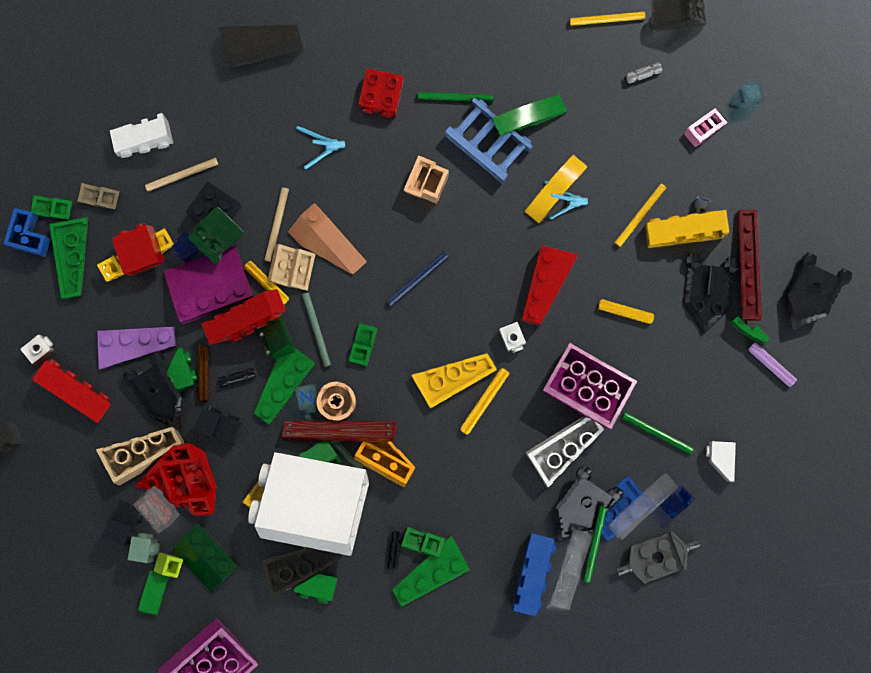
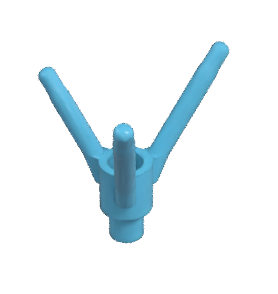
(330, 145)
(572, 201)

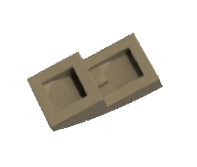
(98, 196)

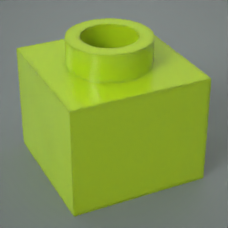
(168, 565)

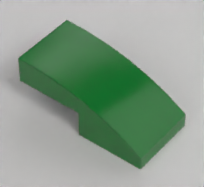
(51, 208)
(755, 333)
(363, 344)
(422, 542)
(153, 593)

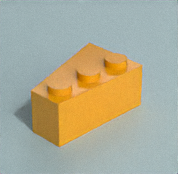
(385, 460)

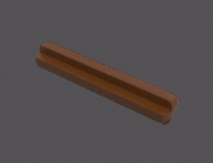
(203, 373)

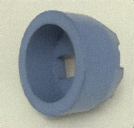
(702, 202)

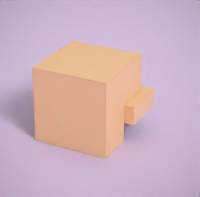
(426, 180)

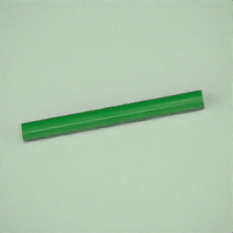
(454, 96)
(658, 433)
(595, 544)

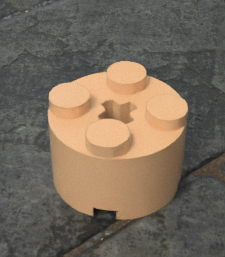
(326, 397)

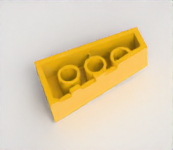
(687, 229)

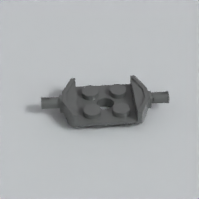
(673, 552)

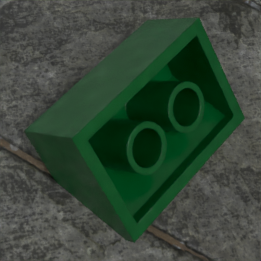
(277, 338)
(205, 557)

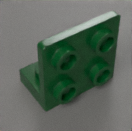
(215, 234)

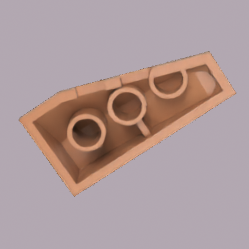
(319, 235)

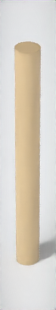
(182, 174)
(276, 224)

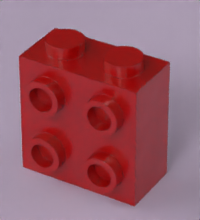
(381, 93)
(138, 249)

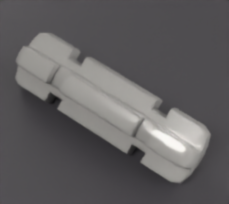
(644, 72)

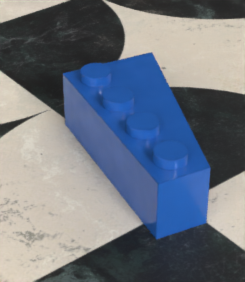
(533, 574)

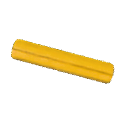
(262, 279)
(626, 311)

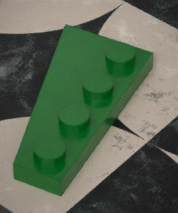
(69, 249)
(286, 375)
(432, 573)

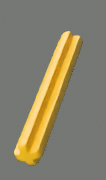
(484, 401)

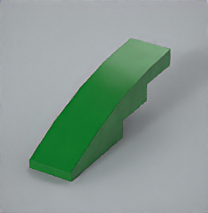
(529, 115)

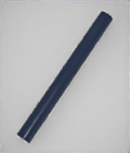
(418, 278)

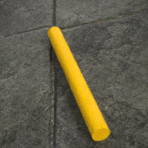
(607, 18)
(639, 216)

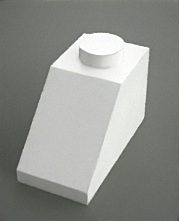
(722, 458)

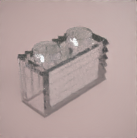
(156, 509)

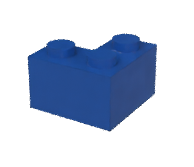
(21, 235)

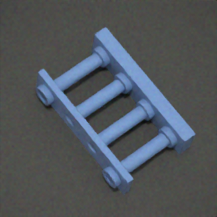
(485, 159)

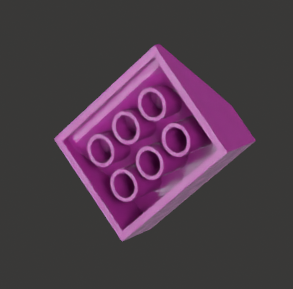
(208, 288)
(589, 386)
(211, 652)

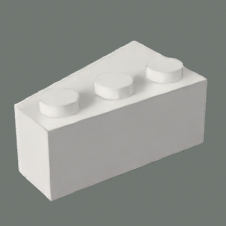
(141, 137)

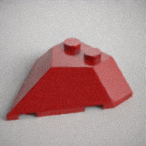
(184, 479)

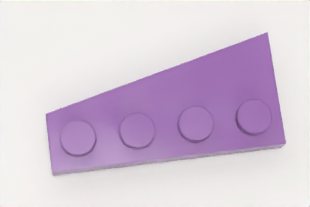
(129, 344)

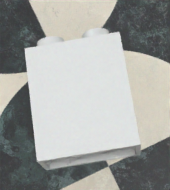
(310, 503)

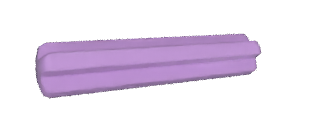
(772, 364)

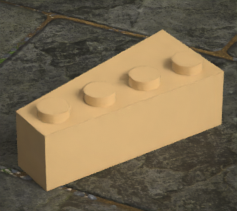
(137, 455)

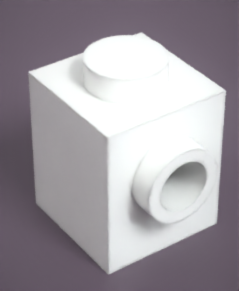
(512, 337)
(38, 349)

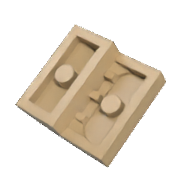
(291, 267)

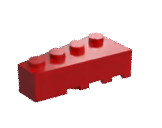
(548, 277)
(244, 318)
(72, 390)

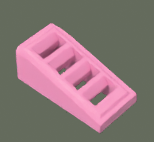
(695, 134)

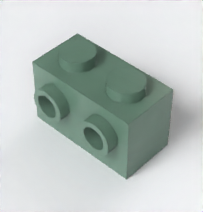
(143, 548)

